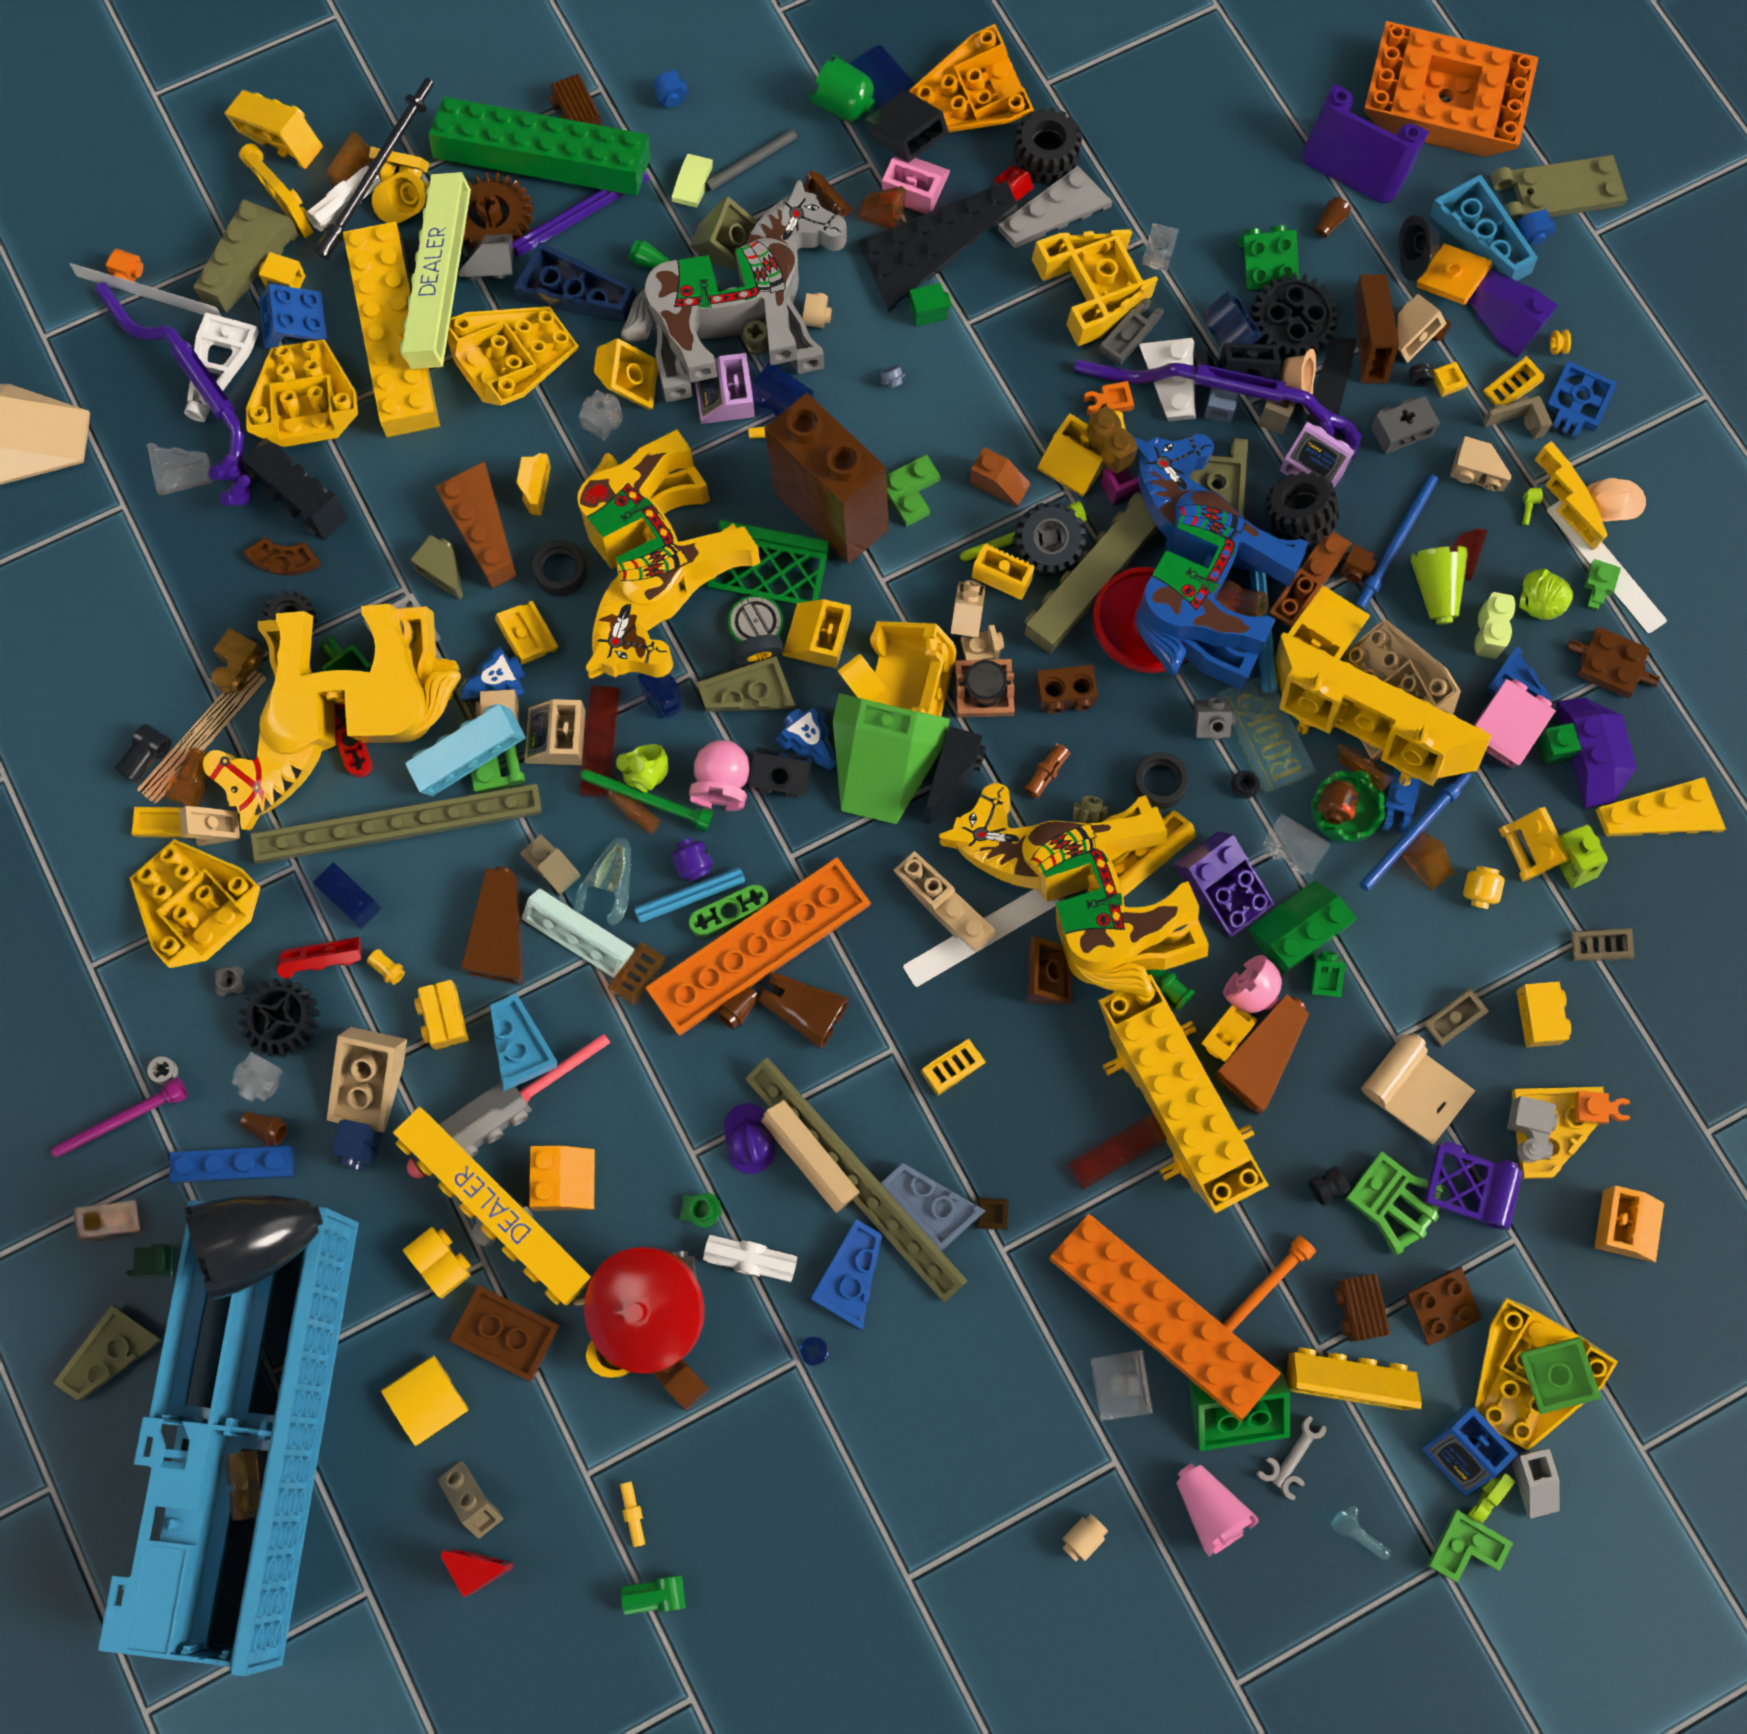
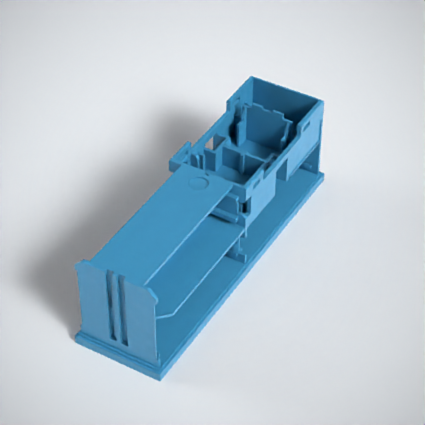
(177, 1579)

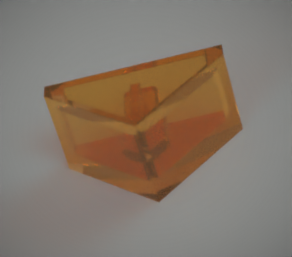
(884, 207)
(1429, 860)

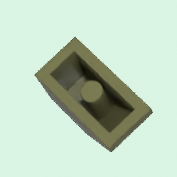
(439, 565)

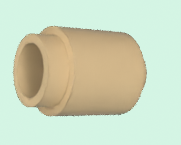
(1084, 1538)

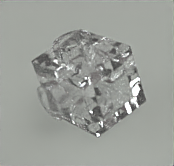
(600, 414)
(256, 1078)

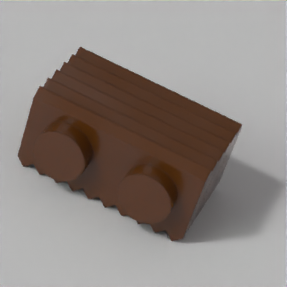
(574, 100)
(1361, 1308)

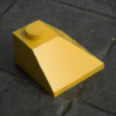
(627, 372)

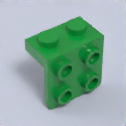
(1268, 255)

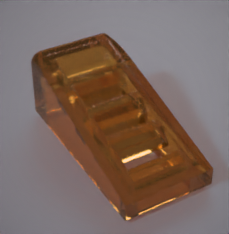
(620, 991)

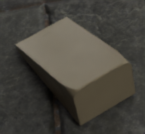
(1455, 1017)

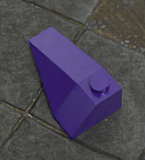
(1511, 311)

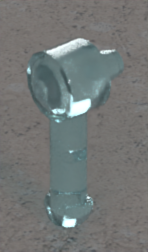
(1346, 1524)

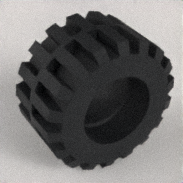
(1053, 128)
(1302, 507)

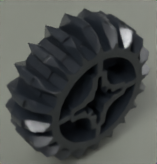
(273, 1027)

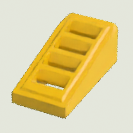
(1531, 371)
(933, 1080)

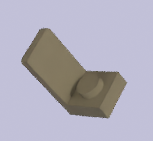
(1533, 410)
(468, 1500)

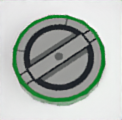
(754, 617)

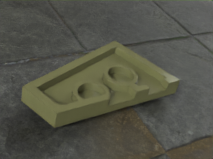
(748, 689)
(106, 1352)

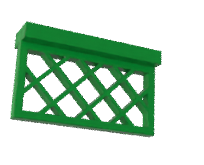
(781, 543)

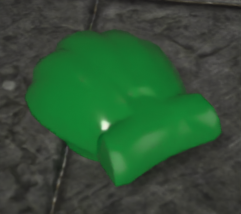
(701, 1209)

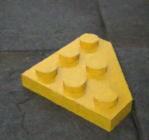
(1567, 1135)

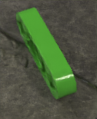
(705, 912)

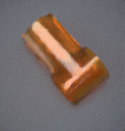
(1242, 600)
(188, 785)

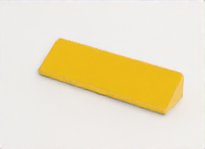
(1136, 865)

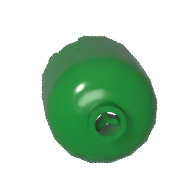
(843, 90)

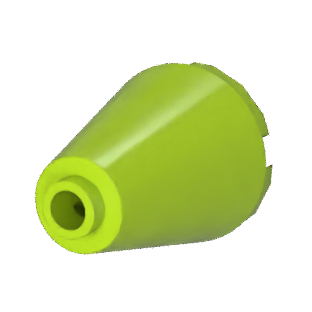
(1441, 581)

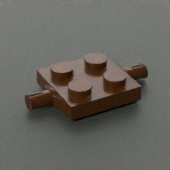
(1613, 662)

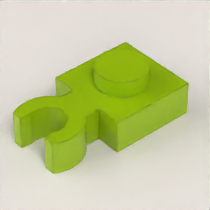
(1492, 1495)

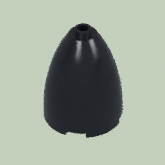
(248, 1238)

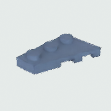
(932, 1206)

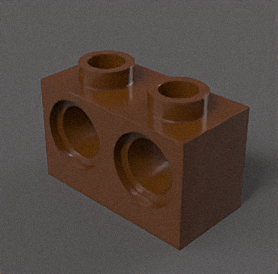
(1064, 682)

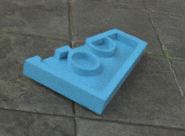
(518, 1043)

